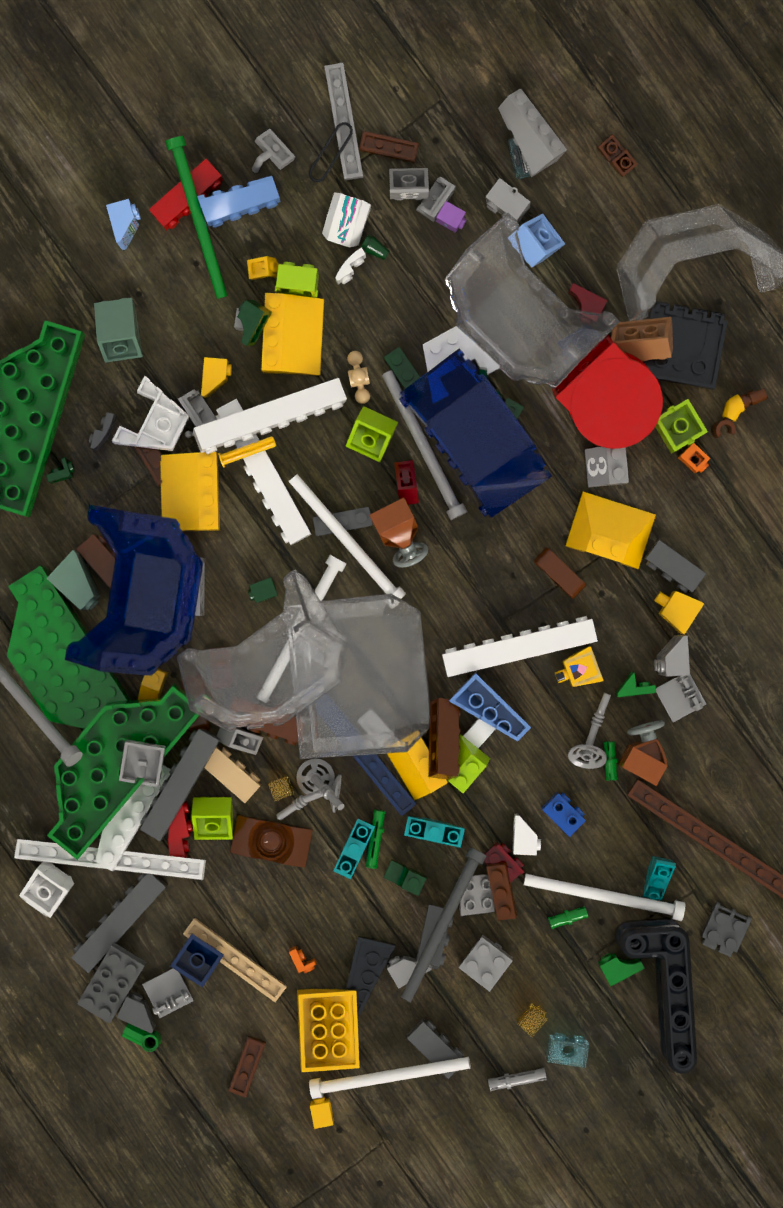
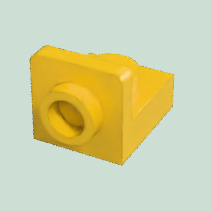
(262, 267)

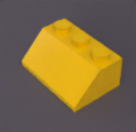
(414, 770)

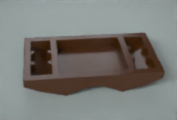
(271, 841)

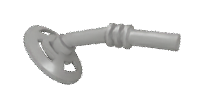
(588, 749)
(318, 780)
(302, 800)

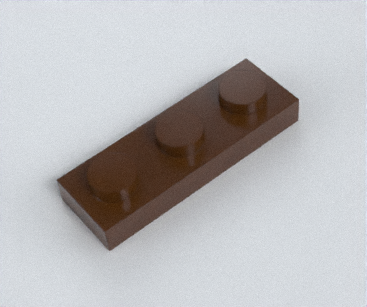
(502, 891)

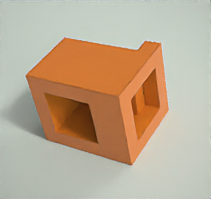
(694, 451)

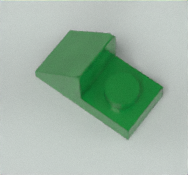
(629, 687)

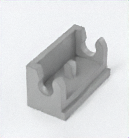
(438, 194)
(197, 408)

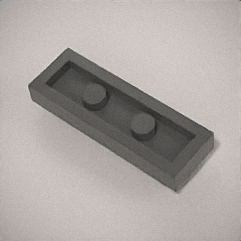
(348, 519)

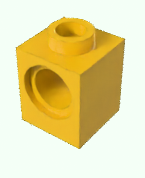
(321, 1112)

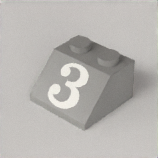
(409, 183)
(606, 466)

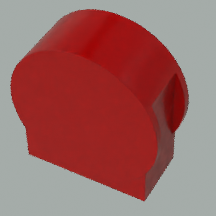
(612, 397)

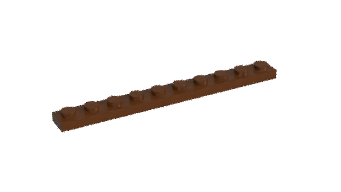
(707, 837)

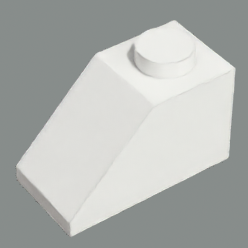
(524, 838)

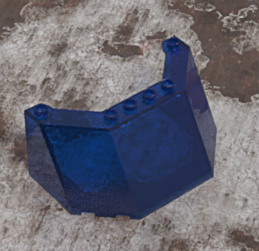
(476, 433)
(149, 594)

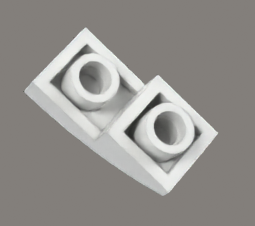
(345, 273)
(479, 732)

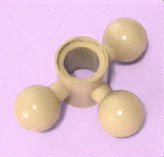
(358, 377)

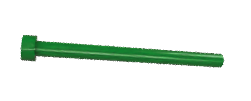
(176, 145)

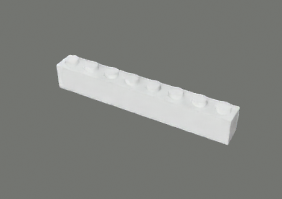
(269, 415)
(270, 484)
(519, 647)

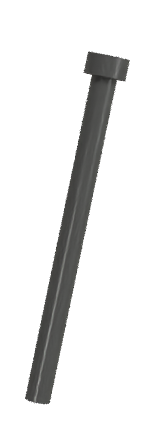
(474, 858)

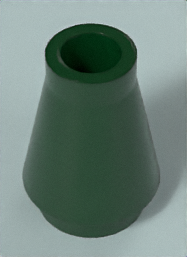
(374, 247)

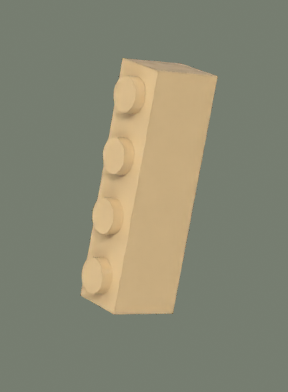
(232, 774)

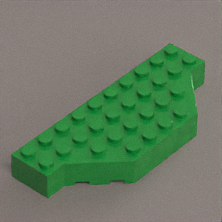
(31, 405)
(38, 648)
(91, 788)

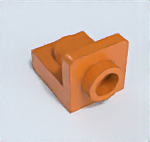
(298, 958)

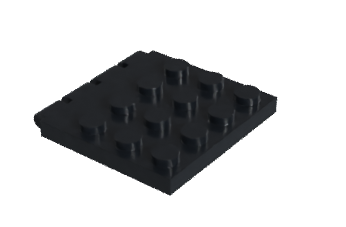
(696, 346)

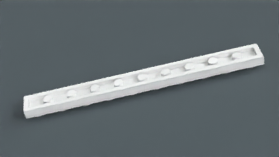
(129, 861)

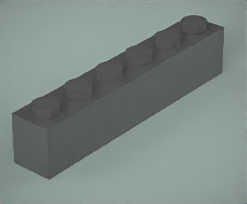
(180, 783)
(119, 921)

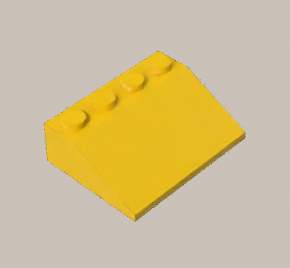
(293, 335)
(191, 490)
(327, 1029)

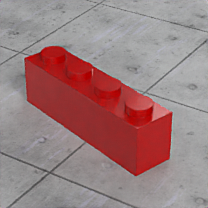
(174, 203)

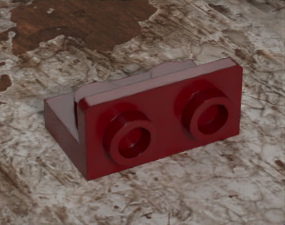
(500, 853)

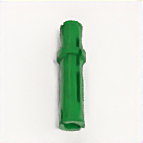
(372, 859)

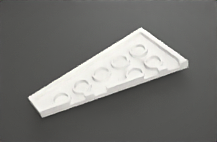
(125, 824)

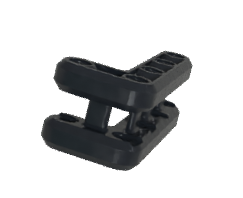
(671, 949)

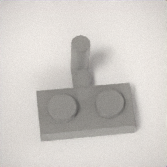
(273, 149)

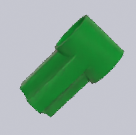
(140, 1037)

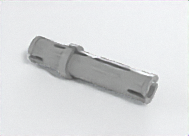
(508, 1081)

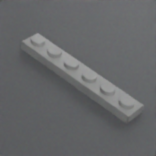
(342, 113)

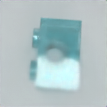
(576, 1057)

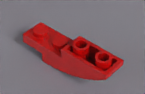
(180, 829)

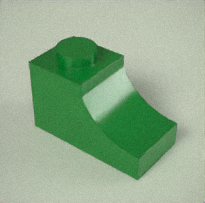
(618, 969)

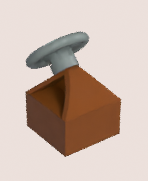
(397, 529)
(647, 756)

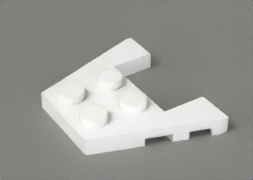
(451, 340)
(161, 425)

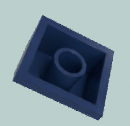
(197, 960)

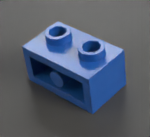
(563, 814)

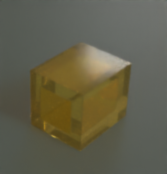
(281, 788)
(532, 1019)

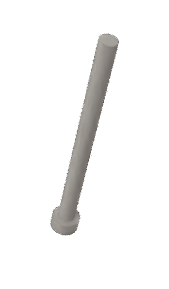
(455, 509)
(69, 754)

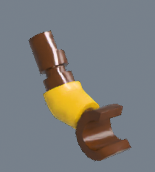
(734, 407)

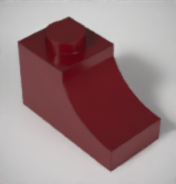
(587, 300)
(406, 481)

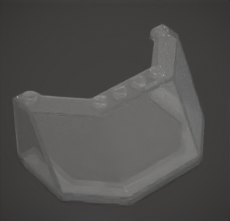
(690, 236)
(516, 314)
(273, 670)

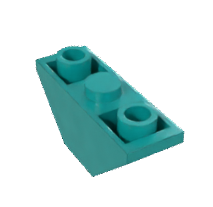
(434, 831)
(354, 848)
(658, 877)

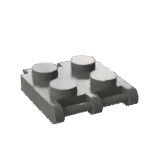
(724, 930)

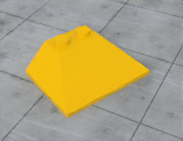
(610, 530)

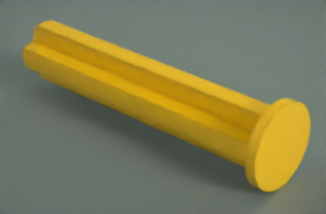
(247, 450)

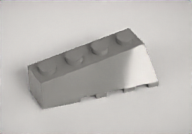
(531, 132)

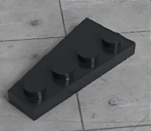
(367, 965)

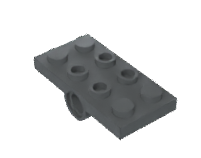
(111, 983)

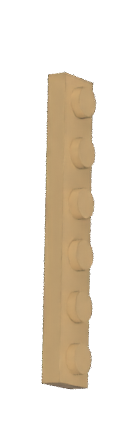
(238, 961)

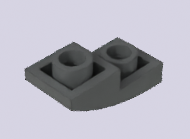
(99, 437)

